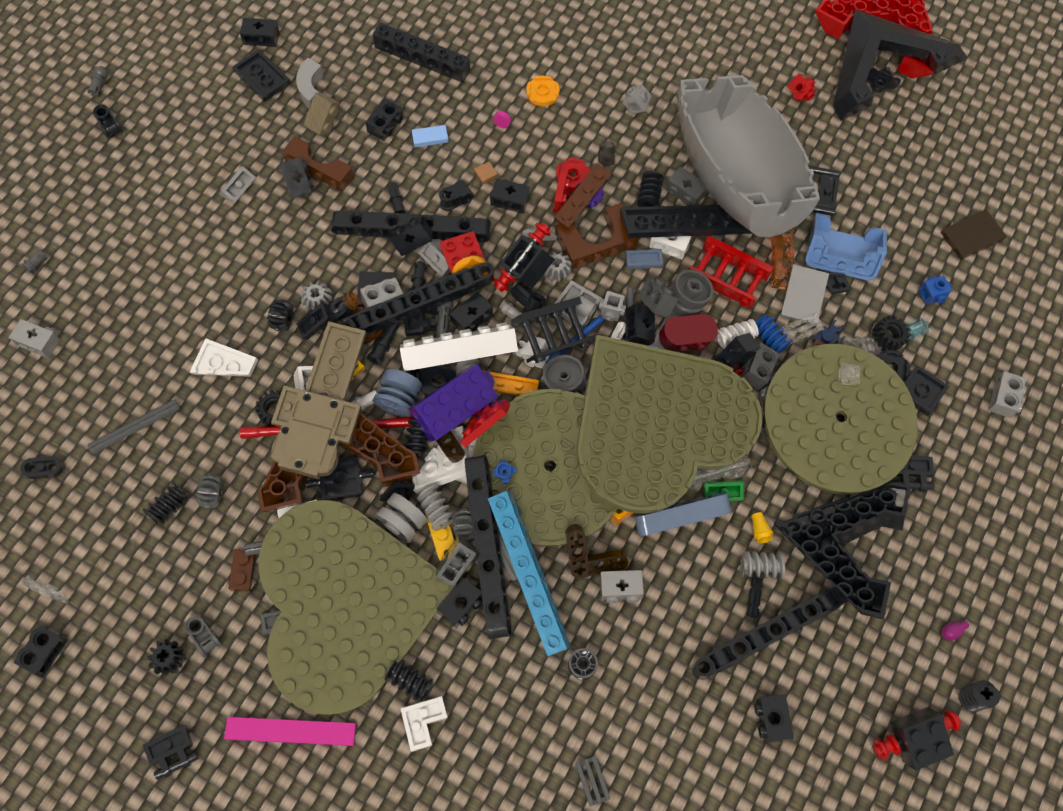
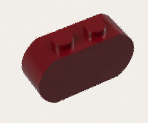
(688, 333)

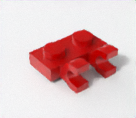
(562, 191)

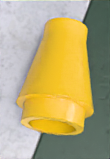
(761, 529)

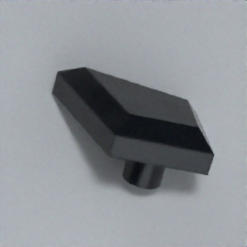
(837, 283)
(401, 488)

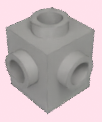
(637, 99)
(612, 306)

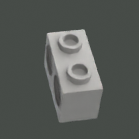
(380, 292)
(1003, 392)

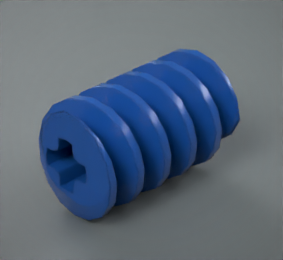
(771, 334)

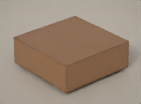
(485, 173)

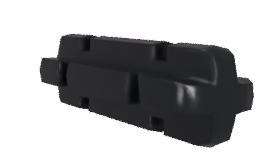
(754, 597)

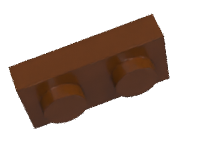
(241, 571)

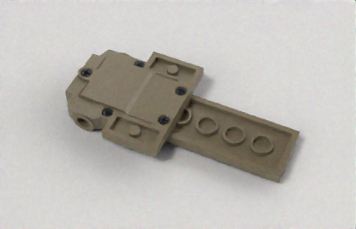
(319, 416)

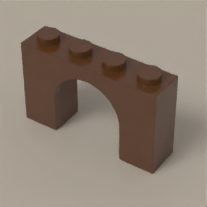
(582, 252)

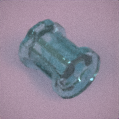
(917, 328)

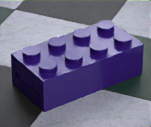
(454, 402)

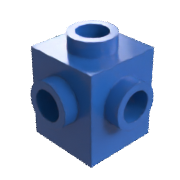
(935, 290)

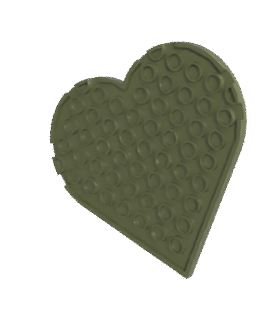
(657, 420)
(346, 602)

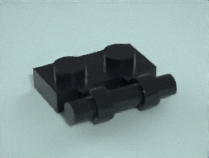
(918, 467)
(168, 745)

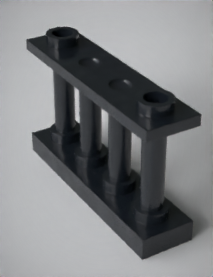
(540, 316)

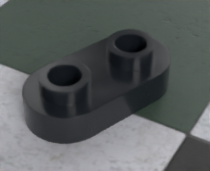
(43, 467)

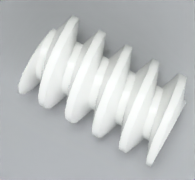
(726, 335)

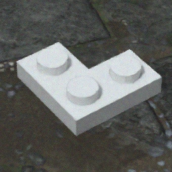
(416, 720)

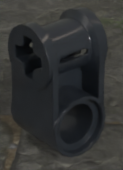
(106, 120)
(455, 194)

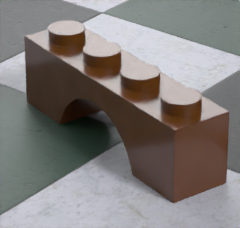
(335, 174)

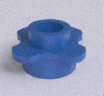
(505, 477)

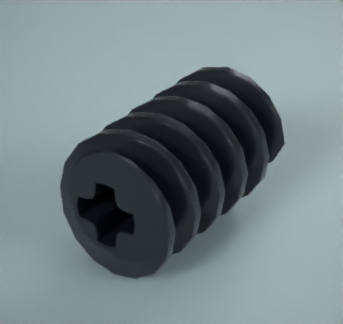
(650, 189)
(416, 438)
(166, 504)
(408, 680)
(979, 696)

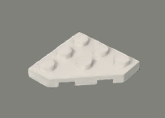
(439, 468)

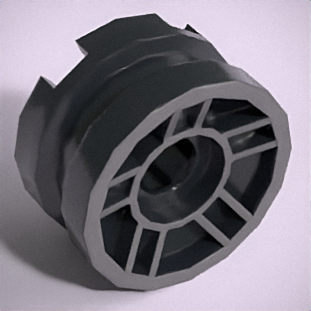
(589, 658)

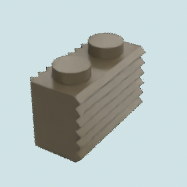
(321, 114)

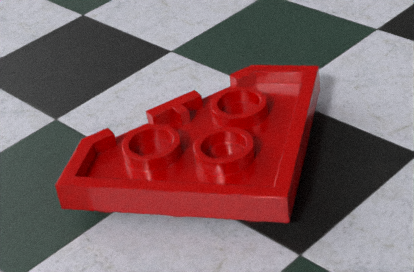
(484, 420)

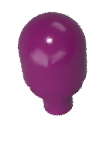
(954, 630)

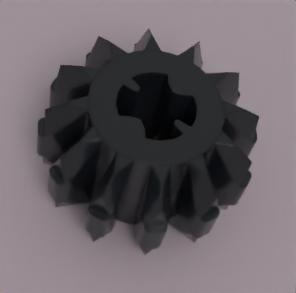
(280, 315)
(170, 663)

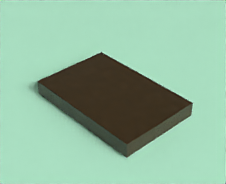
(973, 234)

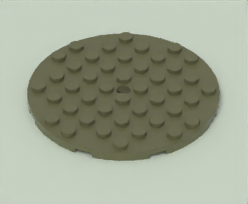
(536, 431)
(835, 454)

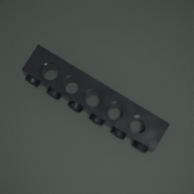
(421, 52)

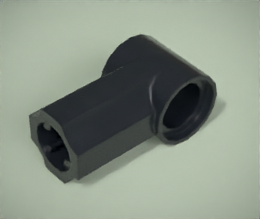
(527, 298)

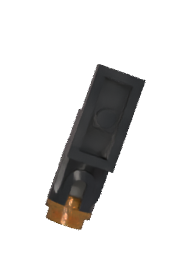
(333, 312)

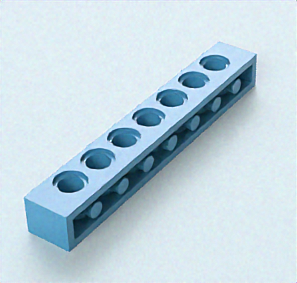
(529, 573)

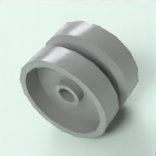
(401, 517)

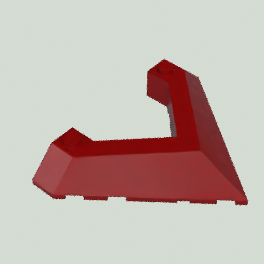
(838, 16)

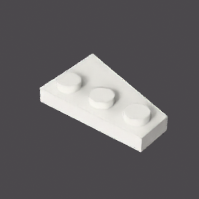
(222, 361)

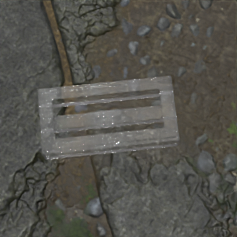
(816, 322)

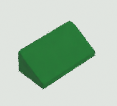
(733, 487)

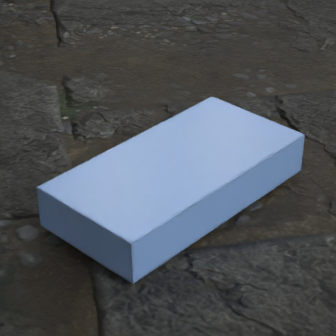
(430, 136)

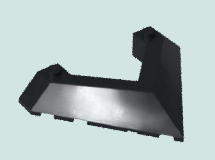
(873, 34)
(828, 527)

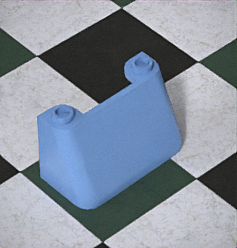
(846, 252)

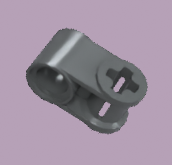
(205, 638)

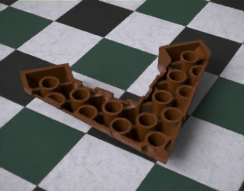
(368, 443)

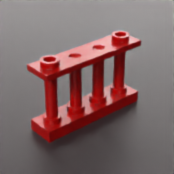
(742, 261)

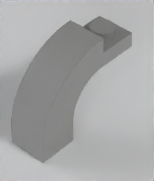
(307, 78)

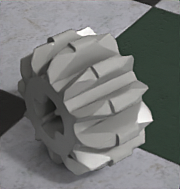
(559, 268)
(315, 294)

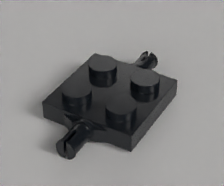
(343, 481)

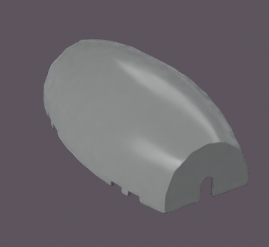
(746, 154)

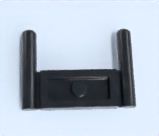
(827, 190)

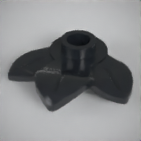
(883, 80)

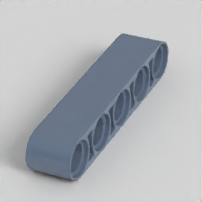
(683, 514)

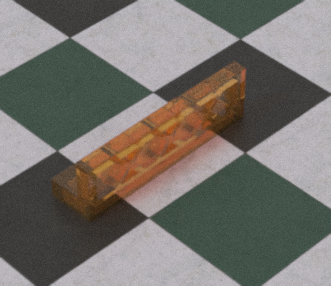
(777, 257)

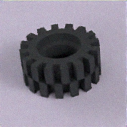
(896, 327)
(263, 405)

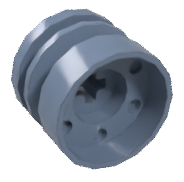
(397, 392)

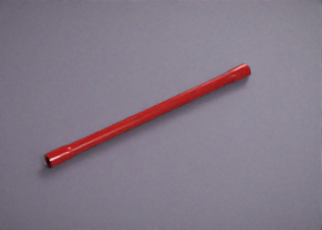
(256, 431)

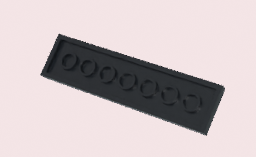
(679, 221)

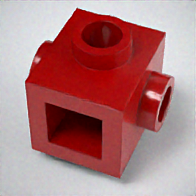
(802, 88)

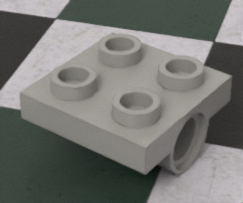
(589, 302)

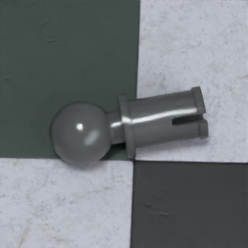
(97, 80)

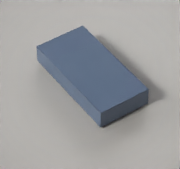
(644, 259)

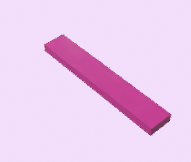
(290, 731)

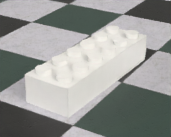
(458, 347)

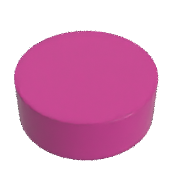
(502, 119)

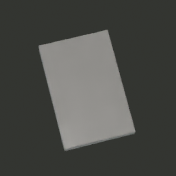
(804, 293)

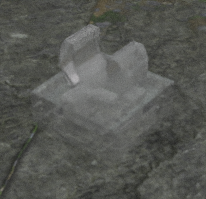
(849, 374)

